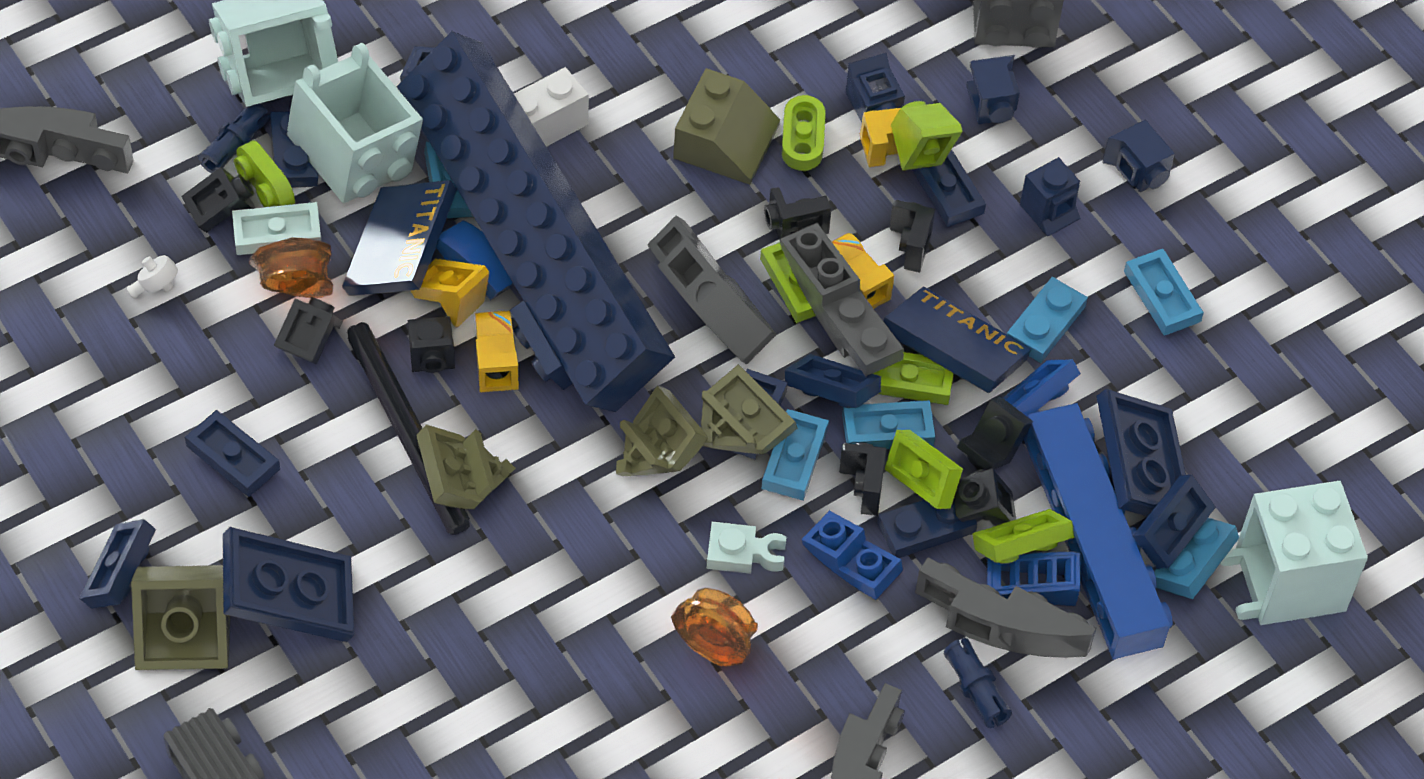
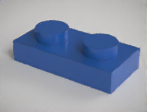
(1043, 385)

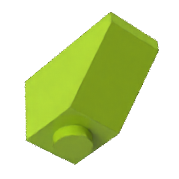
(924, 134)

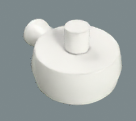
(154, 276)

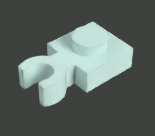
(736, 548)

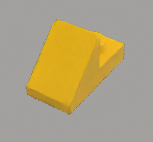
(456, 286)

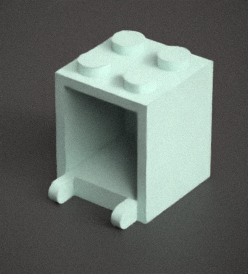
(280, 43)
(354, 125)
(1298, 553)

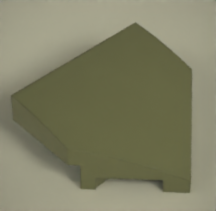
(743, 415)
(660, 437)
(460, 468)

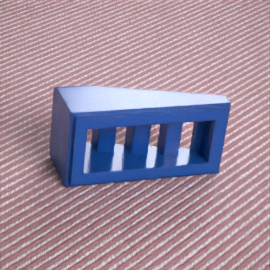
(1040, 563)

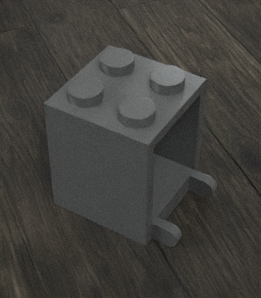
(1016, 22)

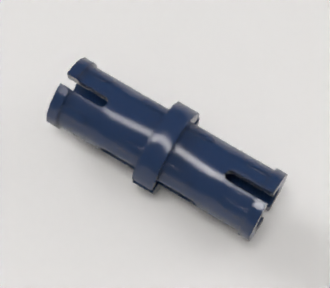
(233, 136)
(977, 683)

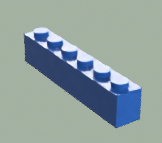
(1110, 558)

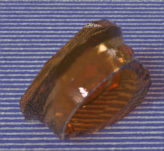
(294, 267)
(715, 626)

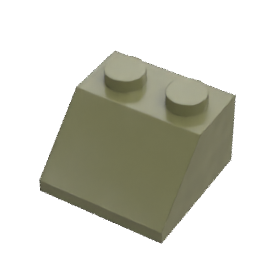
(725, 128)
(179, 618)

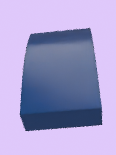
(469, 245)
(848, 554)

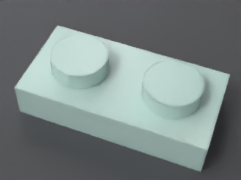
(272, 224)

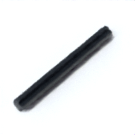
(400, 414)

